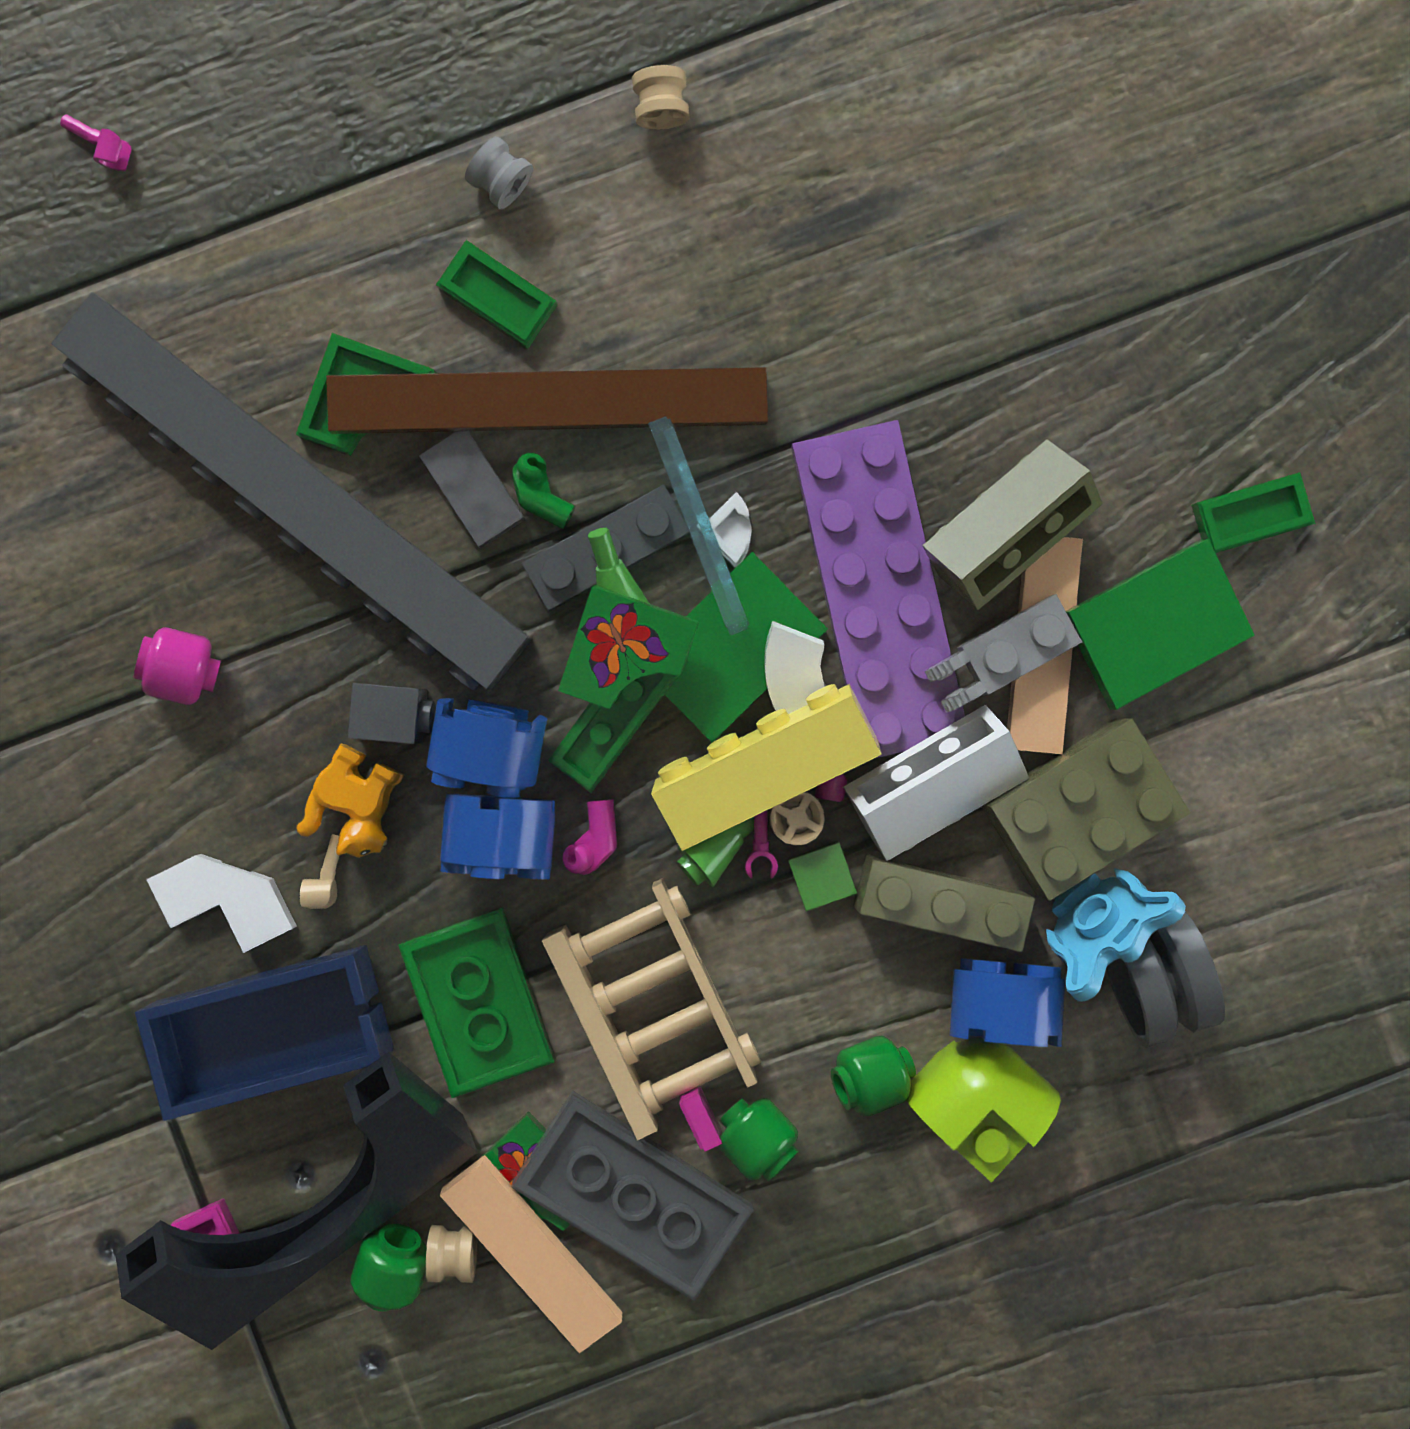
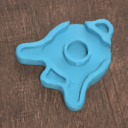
(1106, 923)

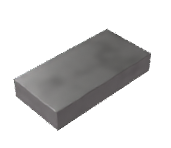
(472, 487)

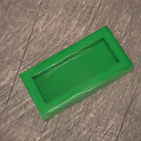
(496, 294)
(1254, 513)

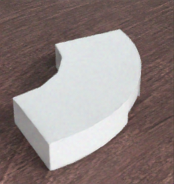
(792, 667)

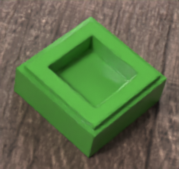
(822, 876)

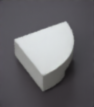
(733, 529)

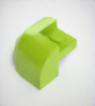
(984, 1102)

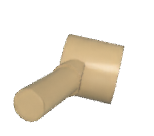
(322, 892)

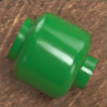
(873, 1076)
(758, 1138)
(389, 1267)

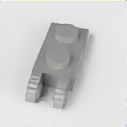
(1008, 651)

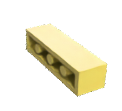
(765, 766)

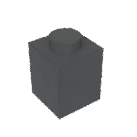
(390, 713)

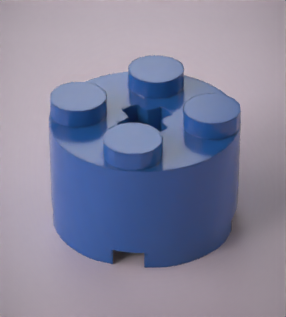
(485, 746)
(497, 836)
(1006, 1006)

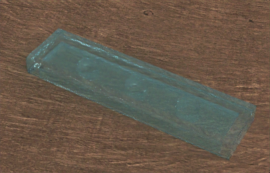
(699, 525)

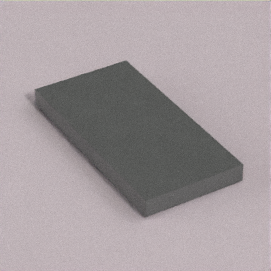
(632, 1196)

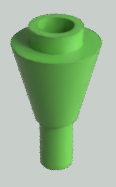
(610, 570)
(712, 856)

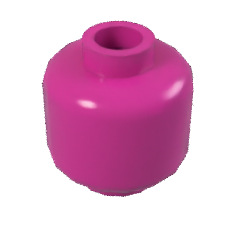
(176, 666)

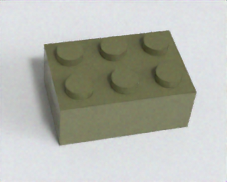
(1086, 808)

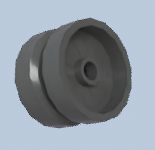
(1169, 985)

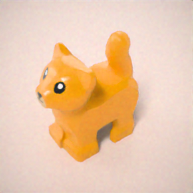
(362, 799)

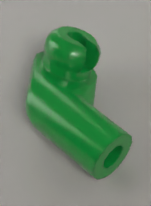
(535, 494)

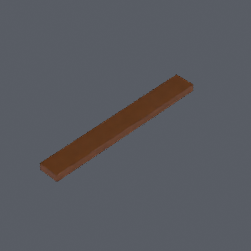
(545, 400)

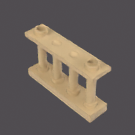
(621, 1051)

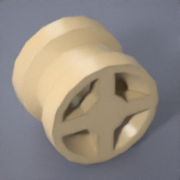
(660, 97)
(803, 821)
(451, 1254)

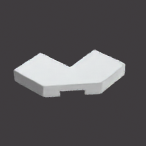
(246, 898)

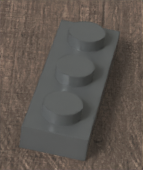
(636, 532)

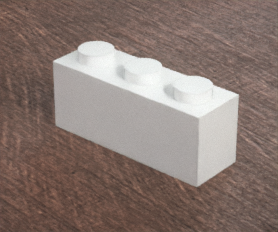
(937, 782)

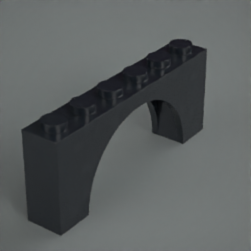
(223, 1282)

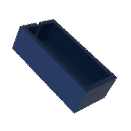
(264, 1032)

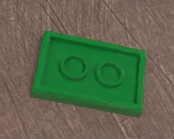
(1159, 624)
(728, 670)
(477, 1002)

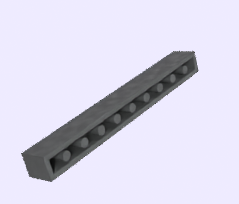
(291, 492)

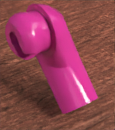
(597, 843)

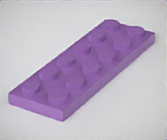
(877, 580)

